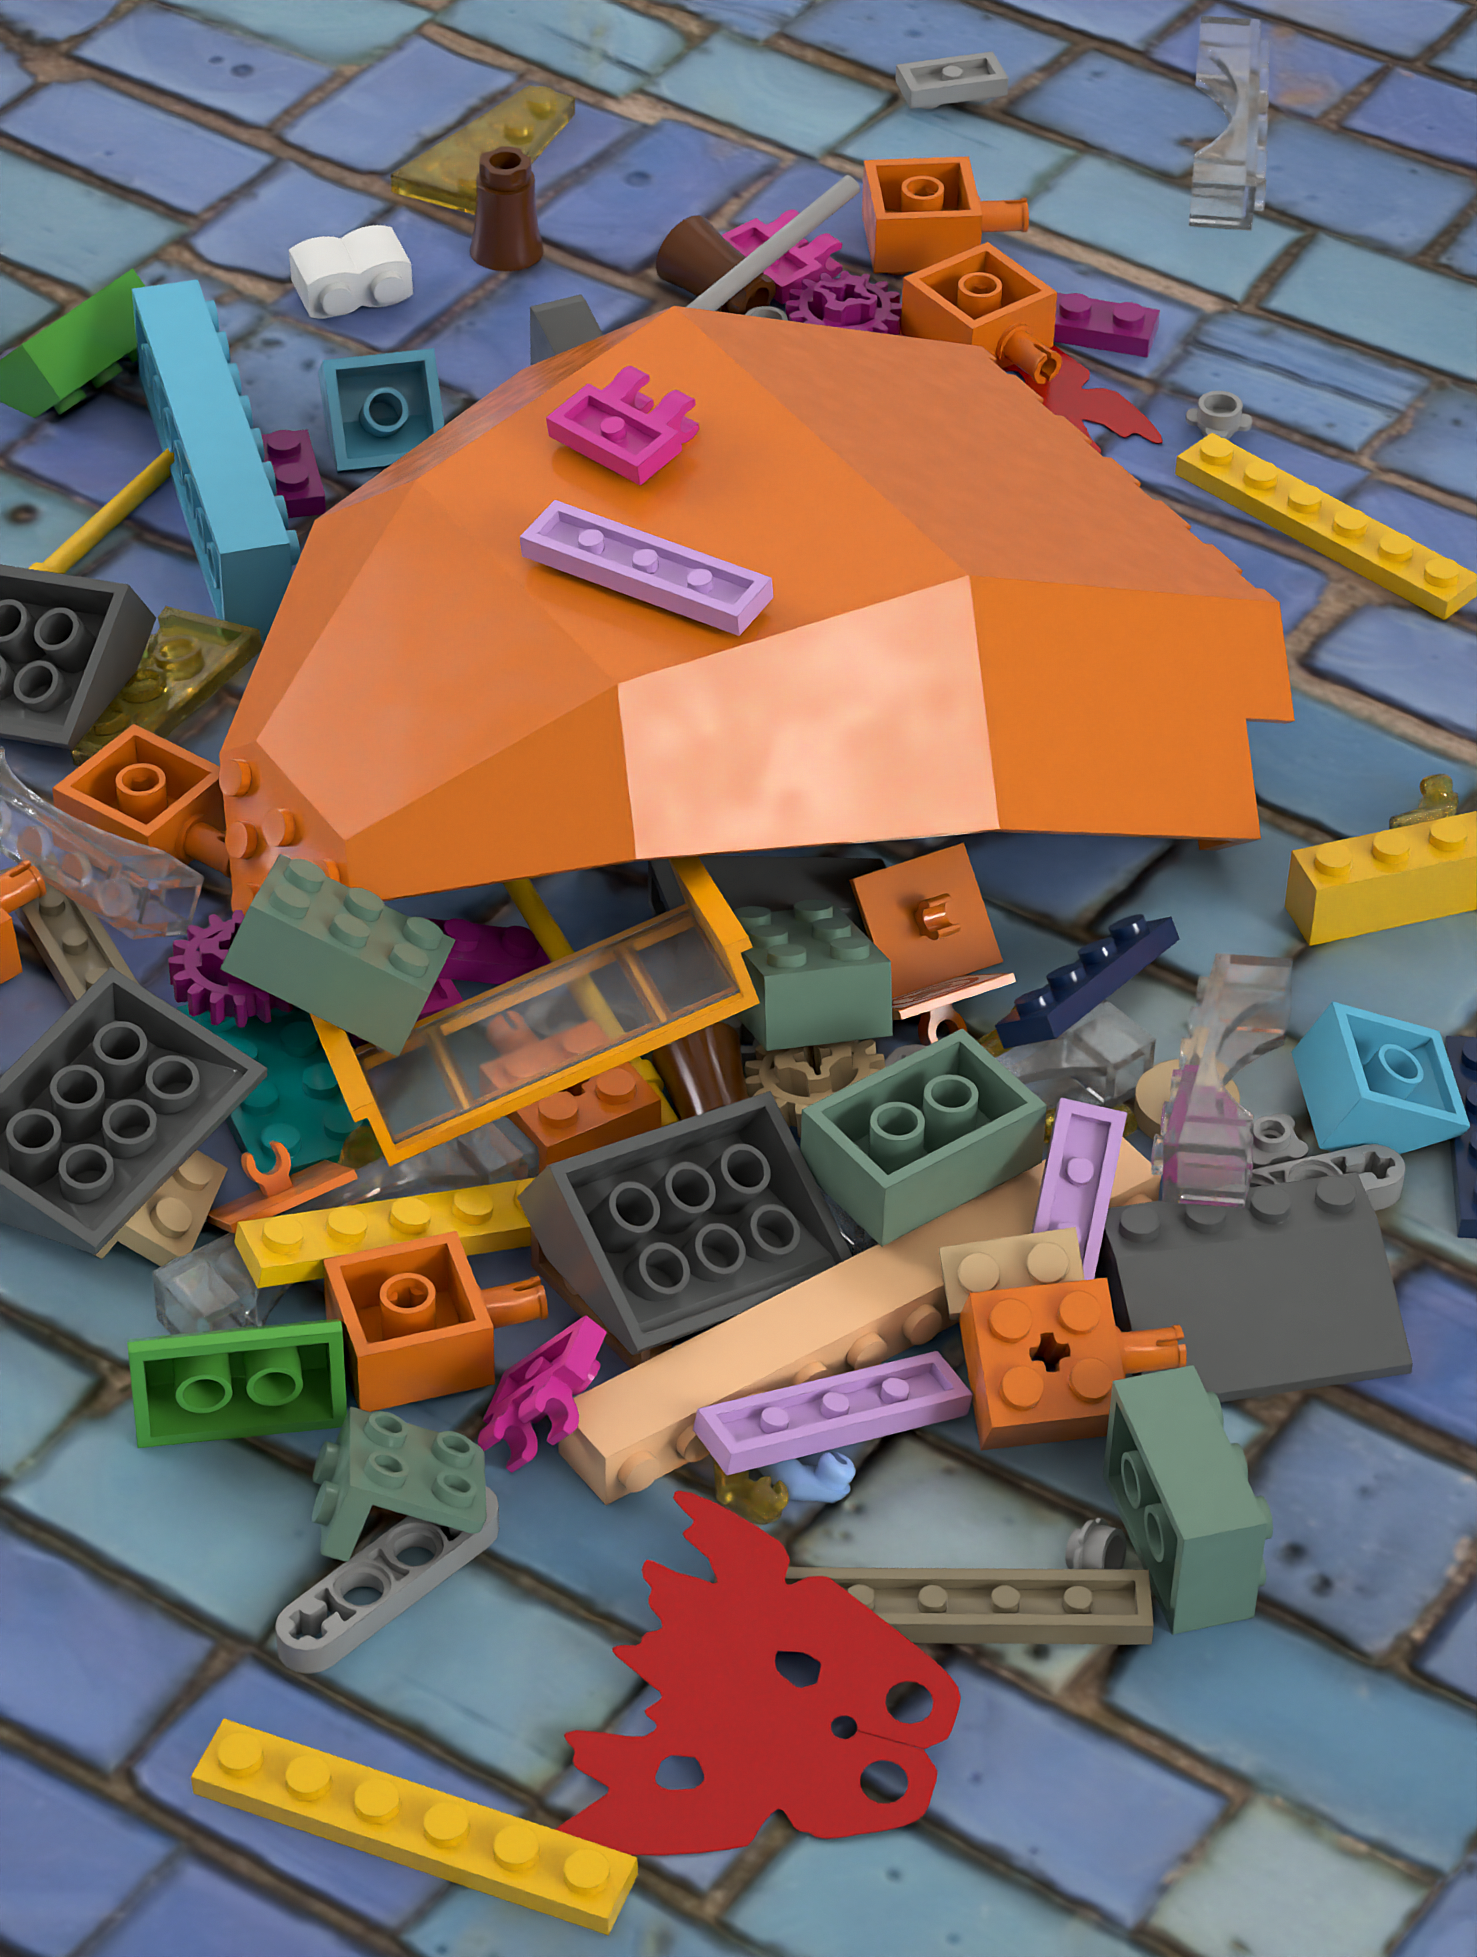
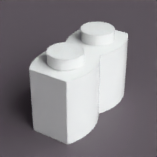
(351, 271)

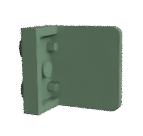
(398, 1469)

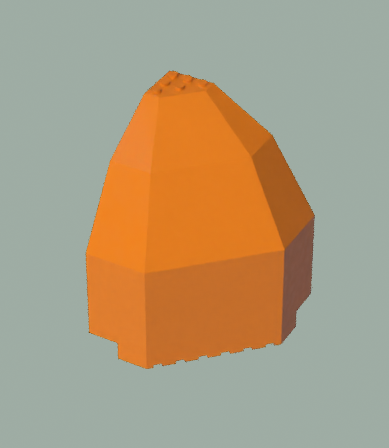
(951, 645)

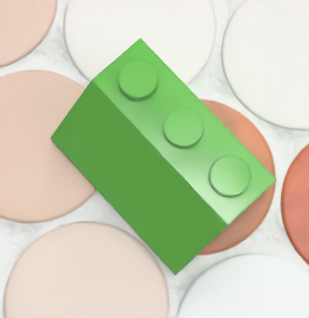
(72, 352)
(238, 1382)

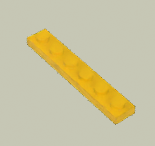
(1328, 525)
(294, 1245)
(416, 1826)

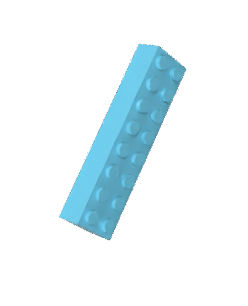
(217, 454)

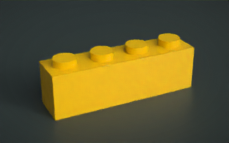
(1384, 879)

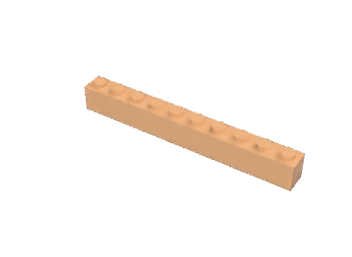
(816, 1330)

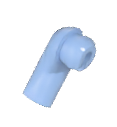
(818, 1483)

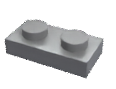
(951, 80)

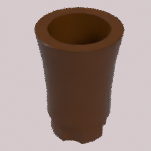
(506, 213)
(698, 256)
(703, 1070)

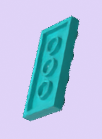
(296, 1100)

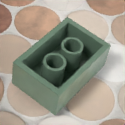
(338, 953)
(813, 977)
(922, 1136)
(1186, 1499)

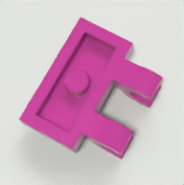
(799, 263)
(617, 430)
(542, 1387)

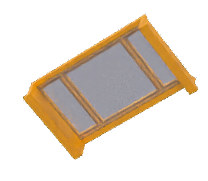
(551, 1024)

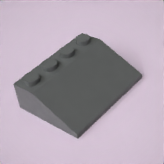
(64, 652)
(110, 1111)
(685, 1222)
(1264, 1292)

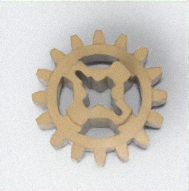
(809, 1073)

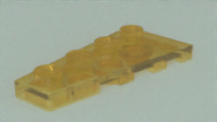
(449, 169)
(176, 675)

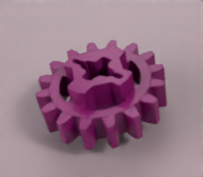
(846, 303)
(206, 987)

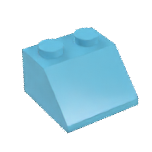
(379, 406)
(1377, 1082)

